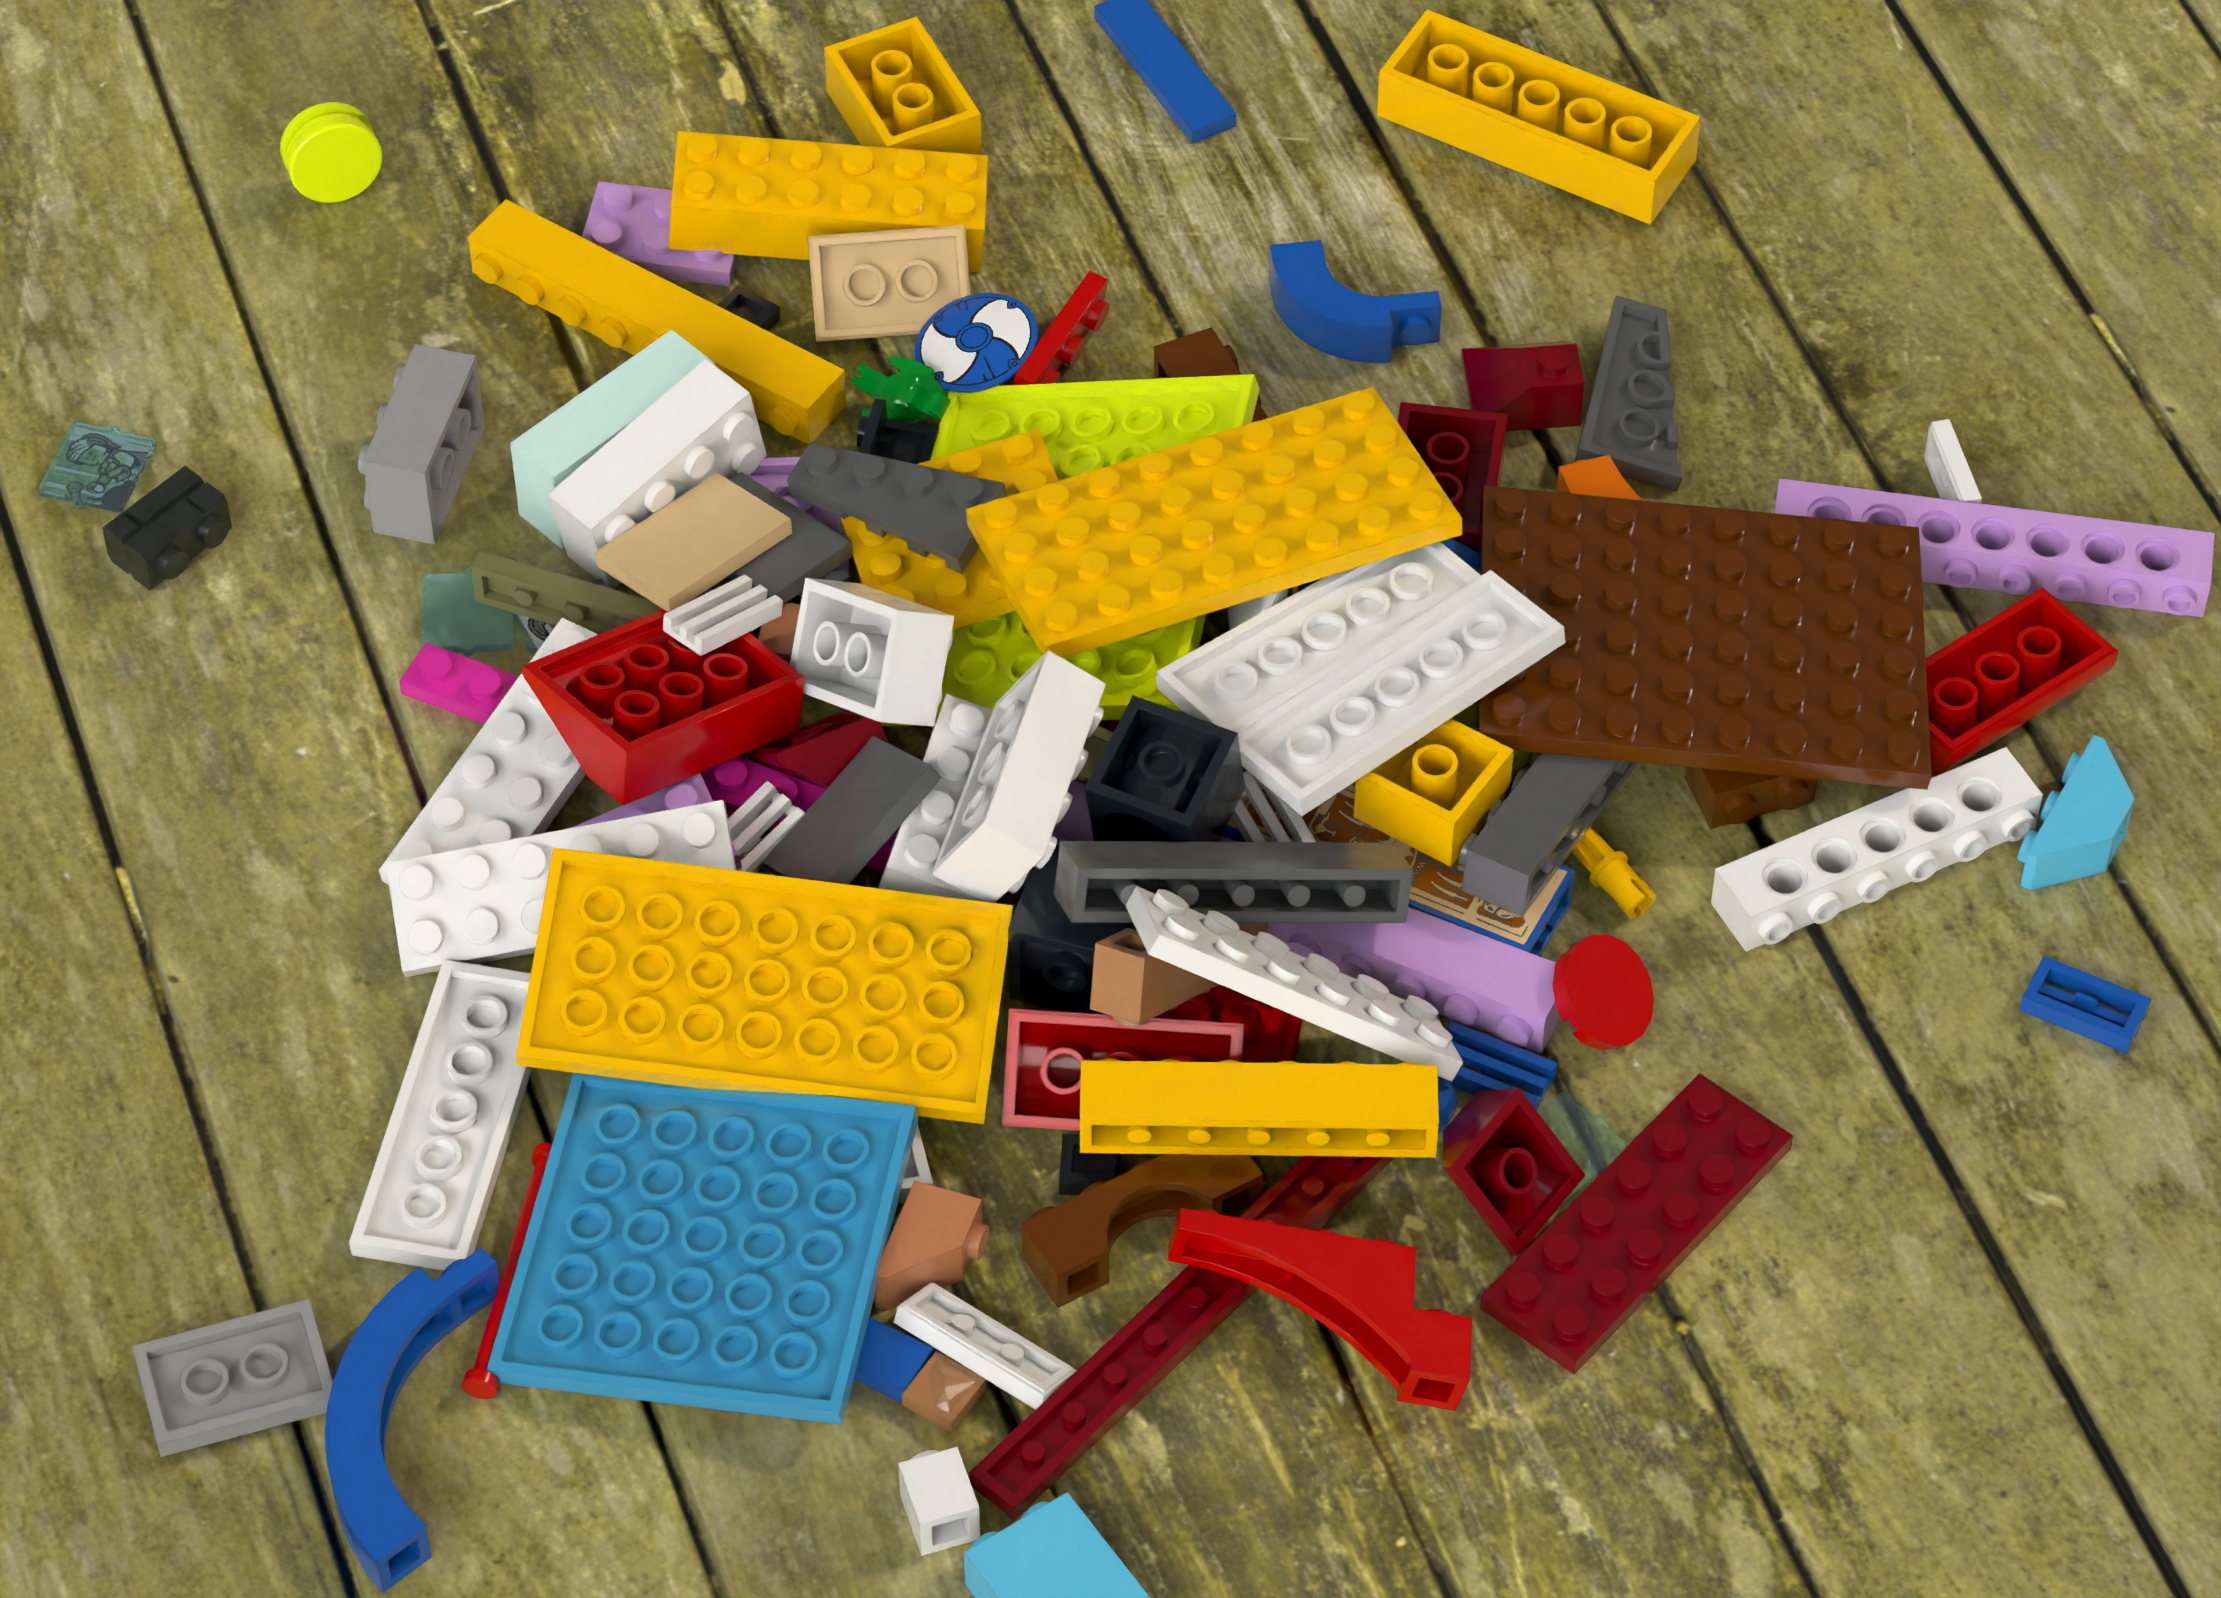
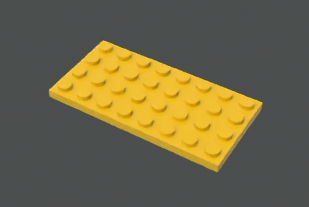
(1212, 523)
(765, 984)

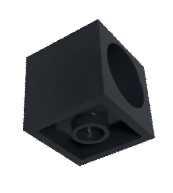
(1165, 778)
(1049, 953)

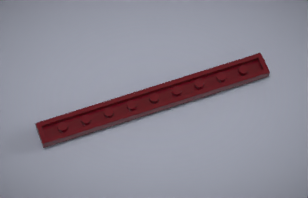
(1154, 1343)

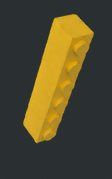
(1259, 1108)

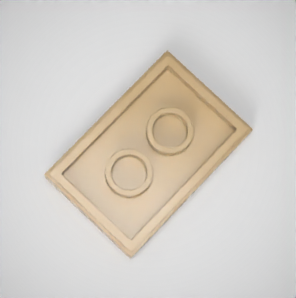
(885, 280)
(693, 542)

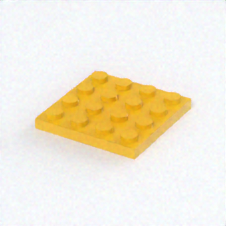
(977, 593)

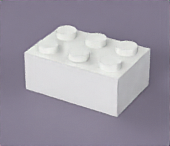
(871, 651)

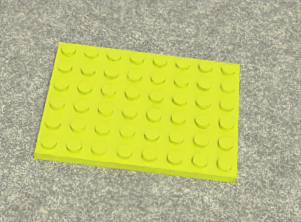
(1083, 431)

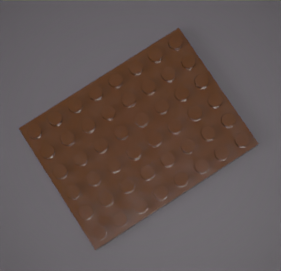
(1714, 638)

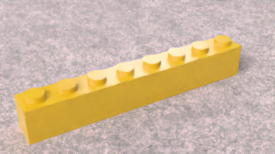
(636, 307)

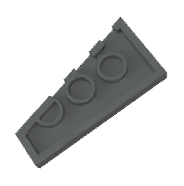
(1633, 398)
(896, 498)

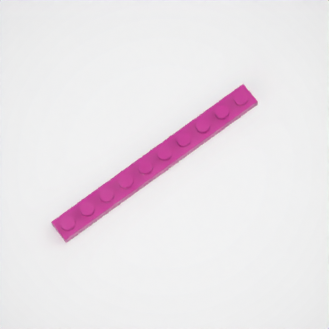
(477, 689)

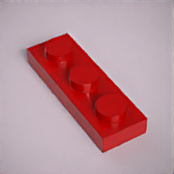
(1066, 334)

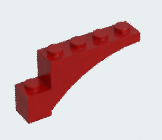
(1347, 1284)

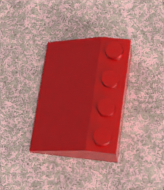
(655, 712)

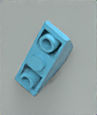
(2081, 823)

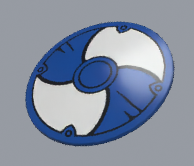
(977, 341)

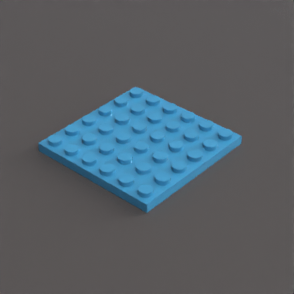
(705, 1247)

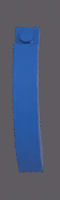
(371, 1374)

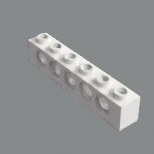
(1875, 849)

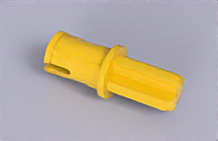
(1614, 874)

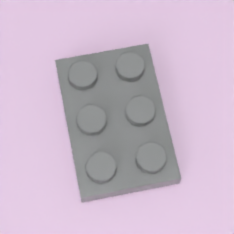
(234, 1377)

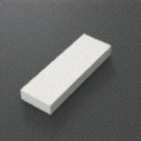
(982, 1345)

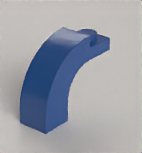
(1342, 320)

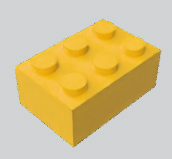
(901, 92)

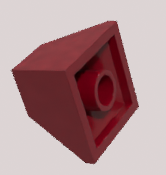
(1529, 382)
(820, 748)
(1496, 1156)

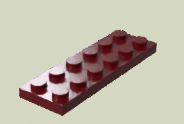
(1636, 1223)

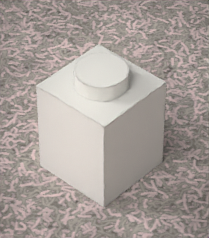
(939, 1500)

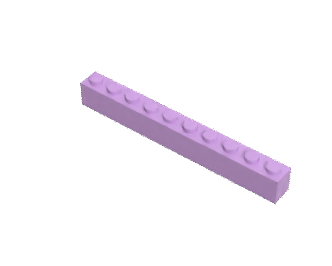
(1447, 965)

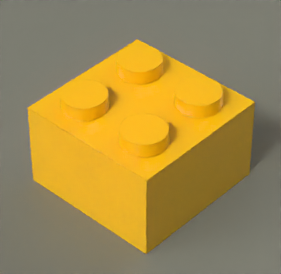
(1436, 790)

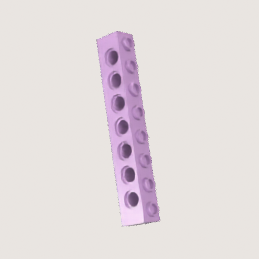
(2030, 549)

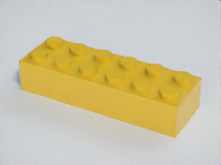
(1538, 116)
(776, 192)

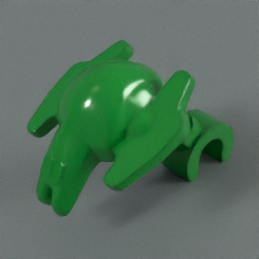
(909, 394)

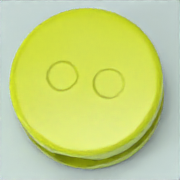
(331, 152)

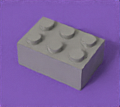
(422, 443)

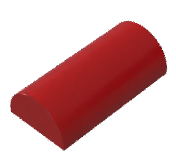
(2008, 675)
(1049, 1047)

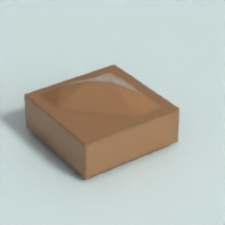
(944, 1392)

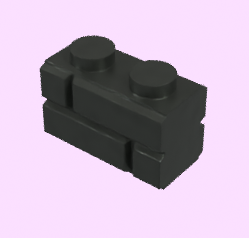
(168, 528)

